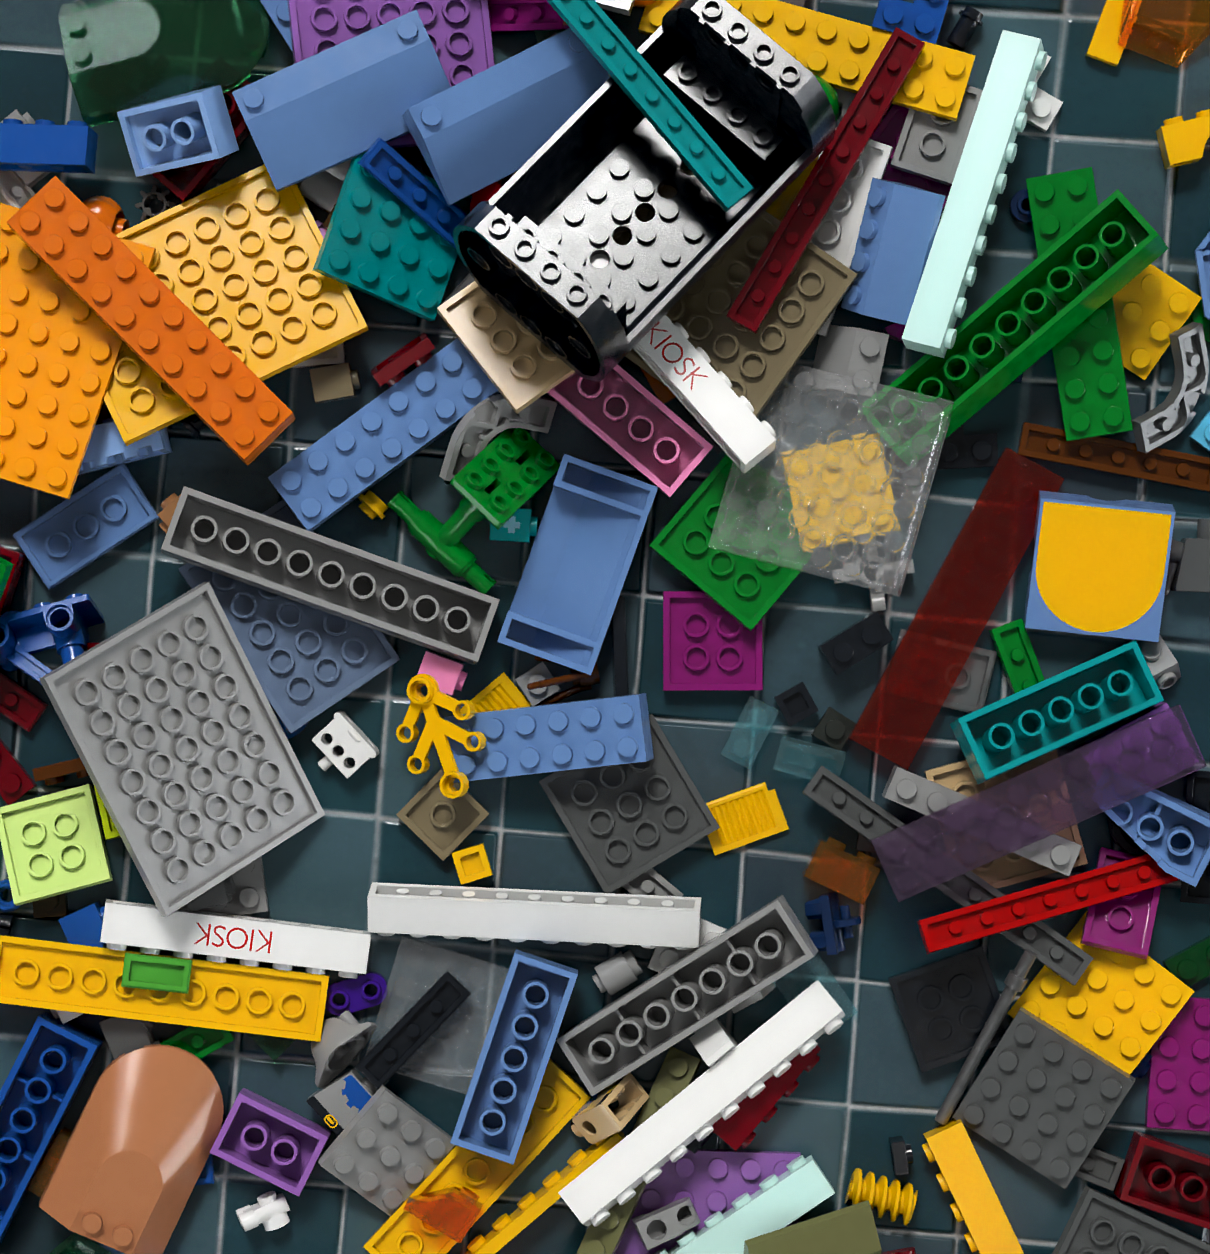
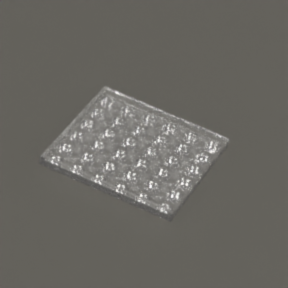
(842, 482)

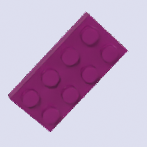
(1181, 1071)

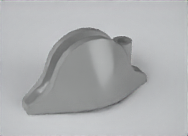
(339, 1045)

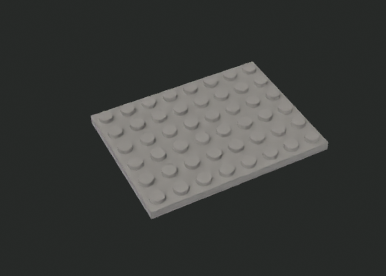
(183, 747)

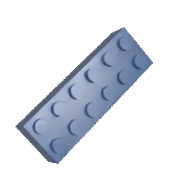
(556, 737)
(514, 1056)

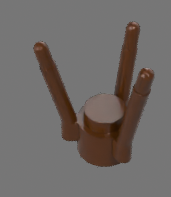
(577, 677)

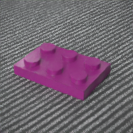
(1121, 923)

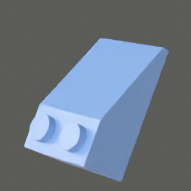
(178, 131)

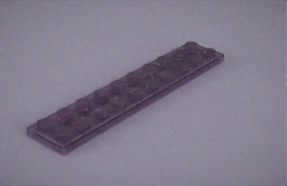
(1038, 803)

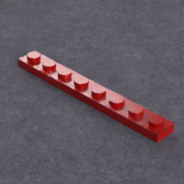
(1042, 902)

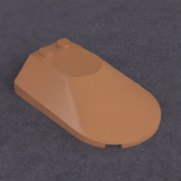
(137, 1150)

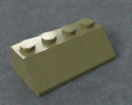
(837, 1232)

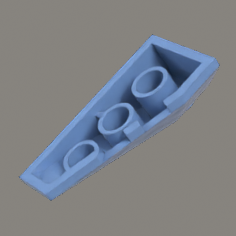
(1169, 832)

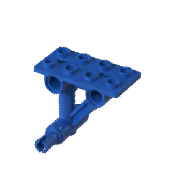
(46, 627)

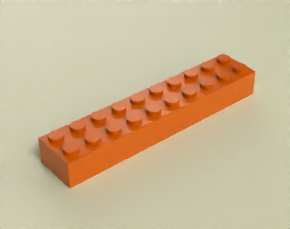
(151, 320)

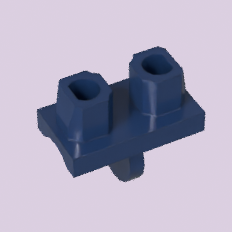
(836, 922)

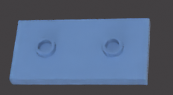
(86, 526)

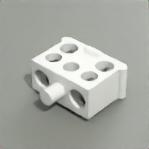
(351, 738)

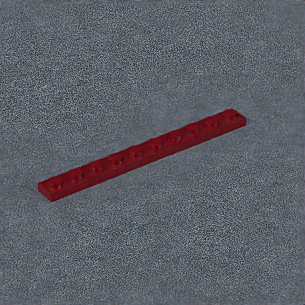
(825, 180)

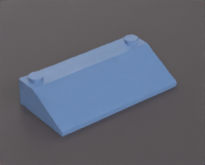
(341, 99)
(503, 114)
(578, 564)

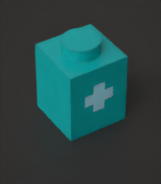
(517, 528)

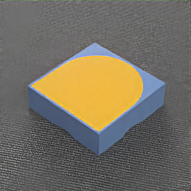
(1099, 566)

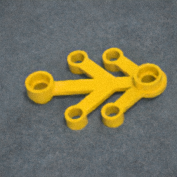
(436, 731)

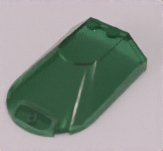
(157, 49)

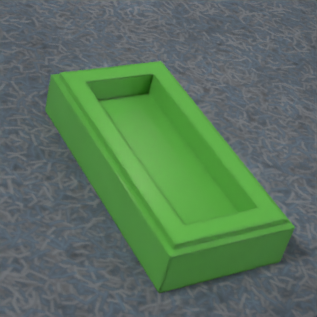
(156, 973)

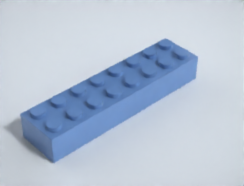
(382, 435)

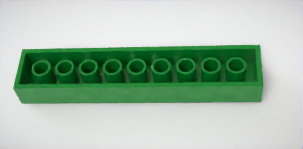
(1038, 308)

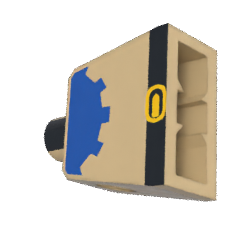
(598, 1121)

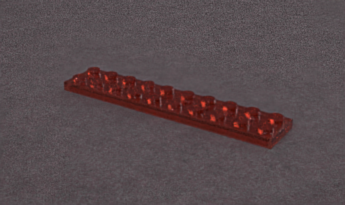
(954, 610)

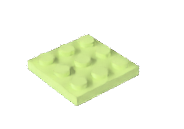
(53, 845)

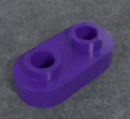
(355, 993)

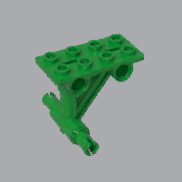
(492, 489)

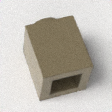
(334, 383)

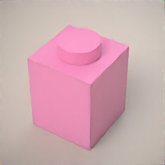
(445, 671)

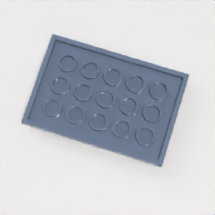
(296, 651)

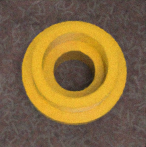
(372, 505)

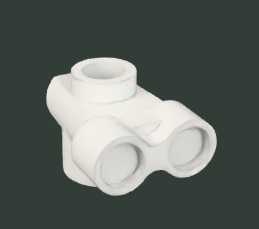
(269, 1210)

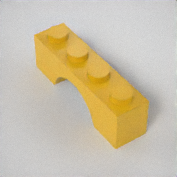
(1182, 140)

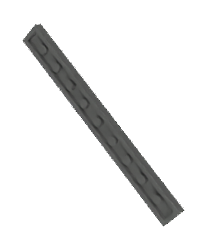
(966, 889)

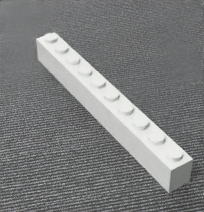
(534, 915)
(702, 1104)

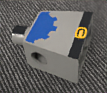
(342, 1099)

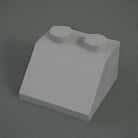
(852, 352)

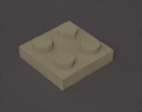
(441, 820)

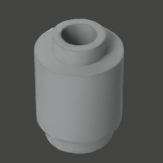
(617, 972)

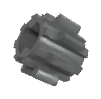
(163, 197)

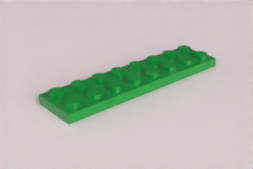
(1090, 356)

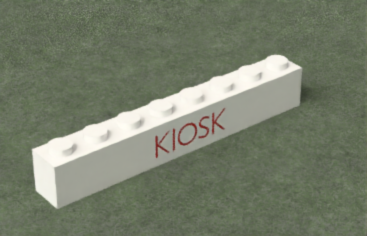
(704, 391)
(236, 937)

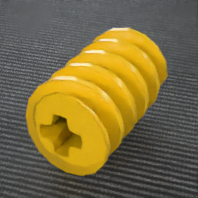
(882, 1196)

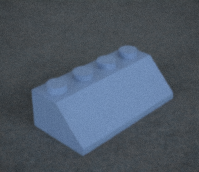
(892, 249)

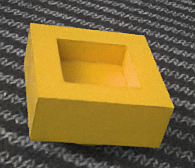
(472, 863)

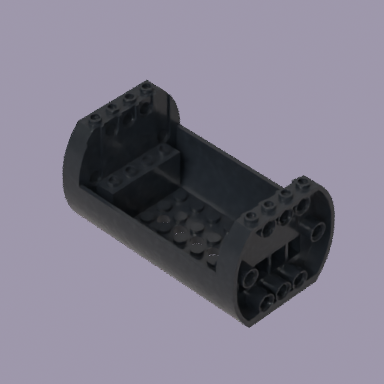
(608, 161)

